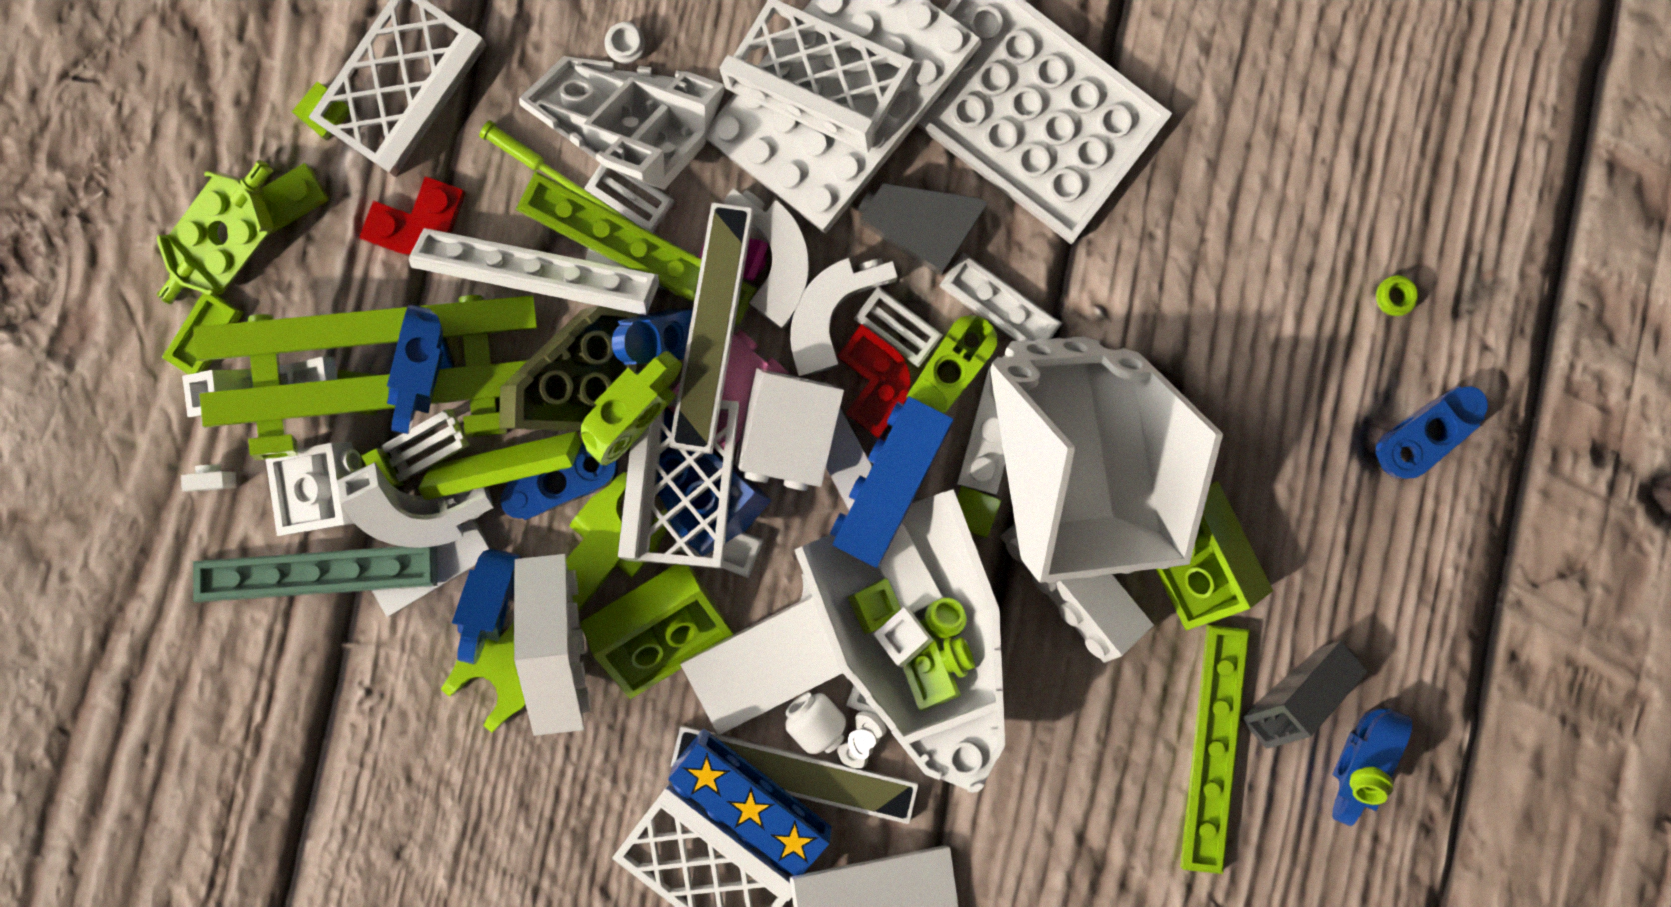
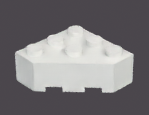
(549, 645)

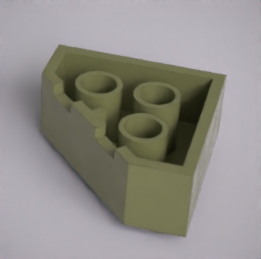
(565, 375)

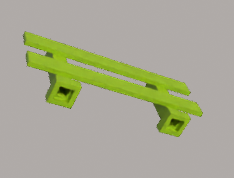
(272, 402)

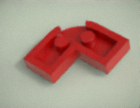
(399, 231)
(886, 376)

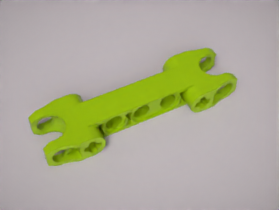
(594, 562)

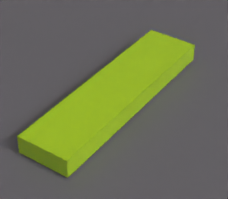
(500, 466)

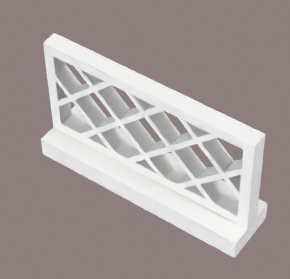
(428, 101)
(807, 105)
(643, 486)
(719, 837)

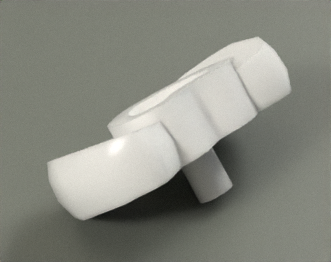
(862, 740)

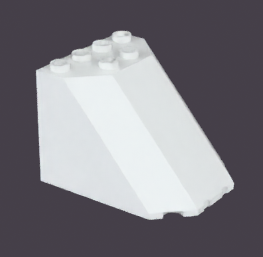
(1100, 459)

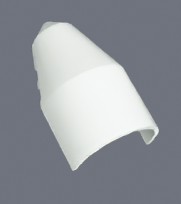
(964, 734)

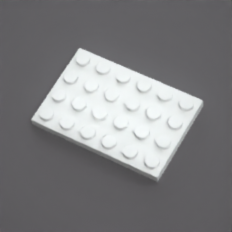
(1041, 114)
(811, 168)

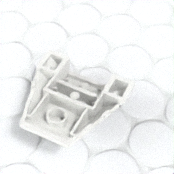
(627, 119)

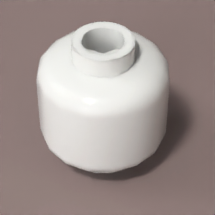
(815, 723)

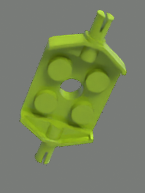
(193, 248)

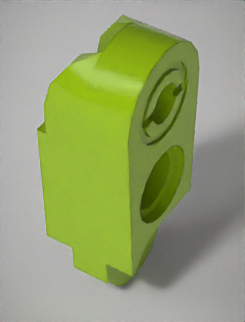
(930, 388)
(629, 408)

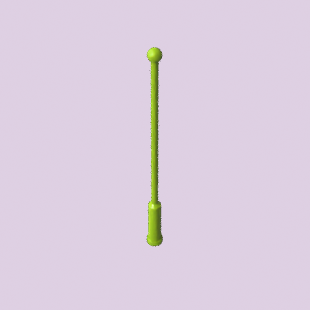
(533, 160)

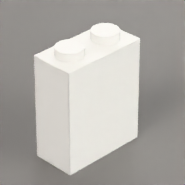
(788, 429)

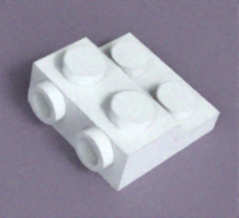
(307, 487)

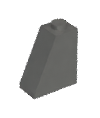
(921, 222)
(1305, 696)

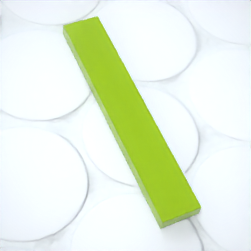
(616, 238)
(1214, 749)

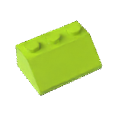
(1222, 570)
(654, 629)

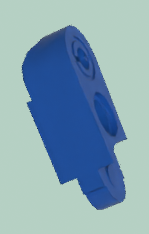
(647, 336)
(415, 366)
(1458, 415)
(532, 497)
(485, 602)
(1375, 743)

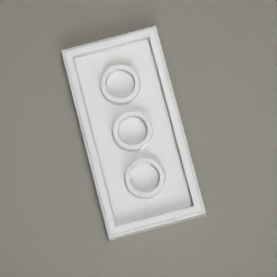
(762, 666)
(899, 880)

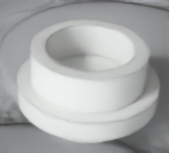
(625, 42)

